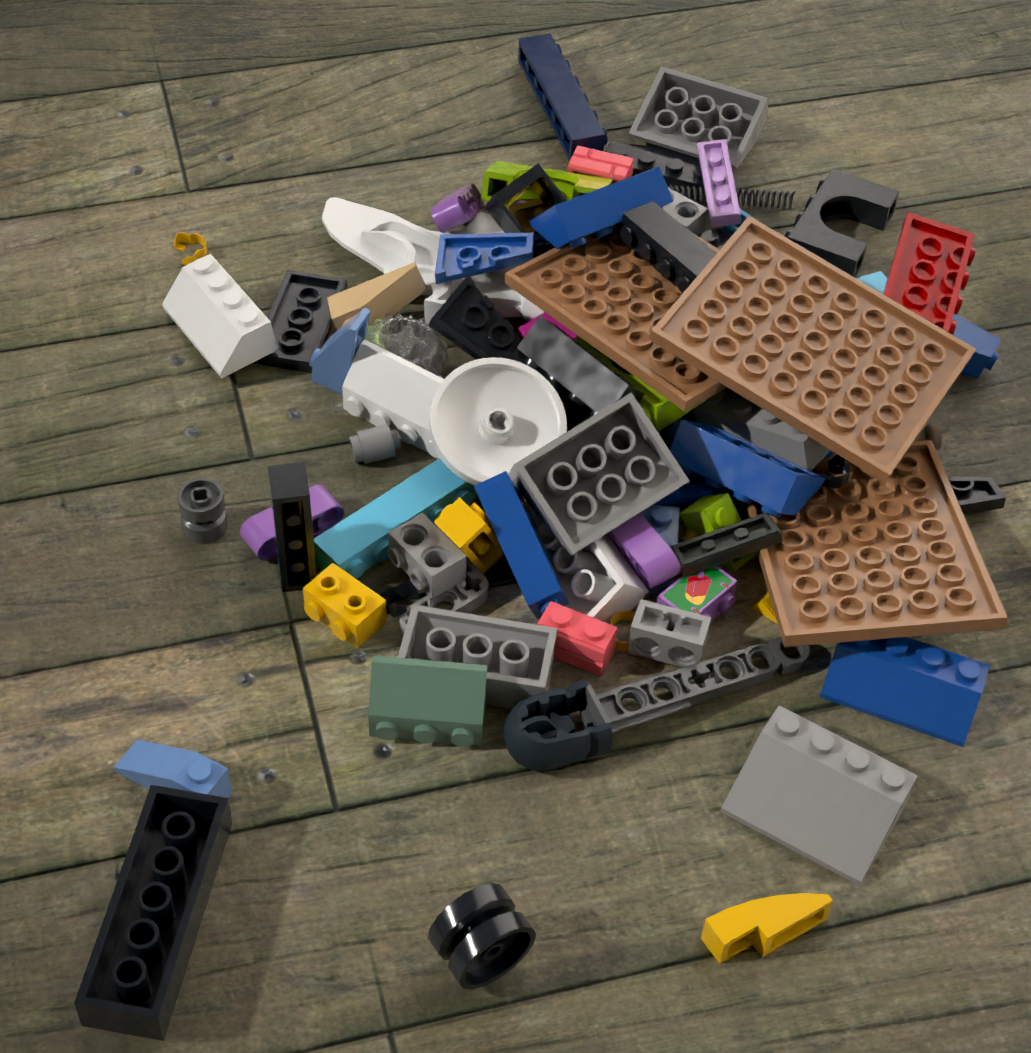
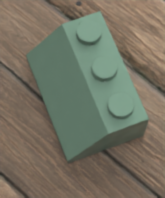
(427, 701)

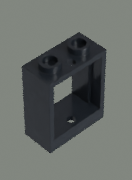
(543, 187)

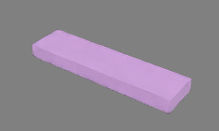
(719, 183)

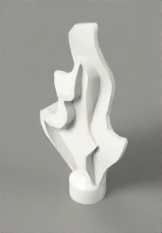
(393, 243)

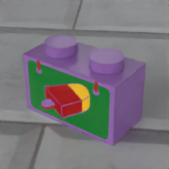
(702, 593)

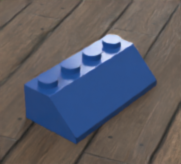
(600, 209)
(743, 468)
(908, 685)

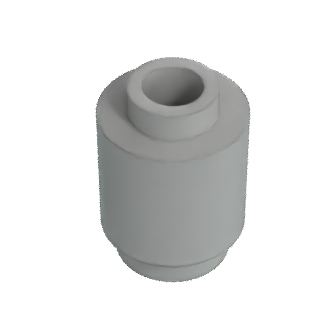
(374, 444)

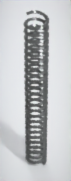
(743, 195)

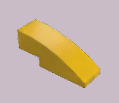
(764, 923)

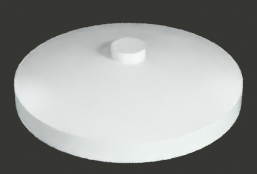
(493, 417)

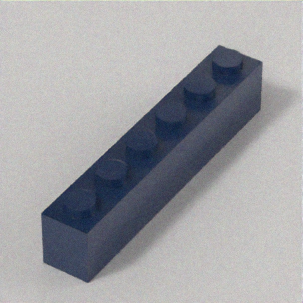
(560, 94)

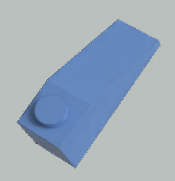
(337, 354)
(173, 768)

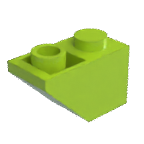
(711, 514)

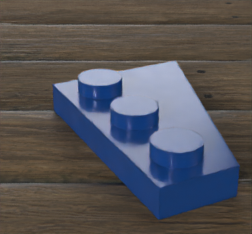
(480, 253)

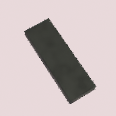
(727, 544)

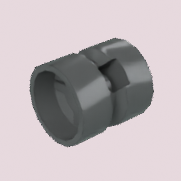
(202, 510)

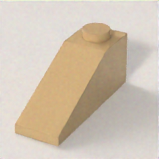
(381, 295)

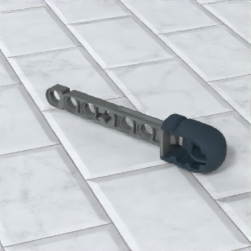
(544, 737)

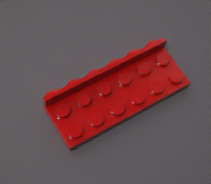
(930, 269)

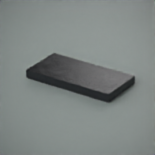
(301, 319)

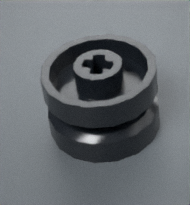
(481, 936)

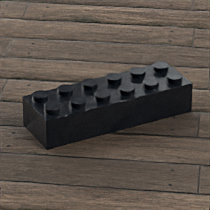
(154, 914)

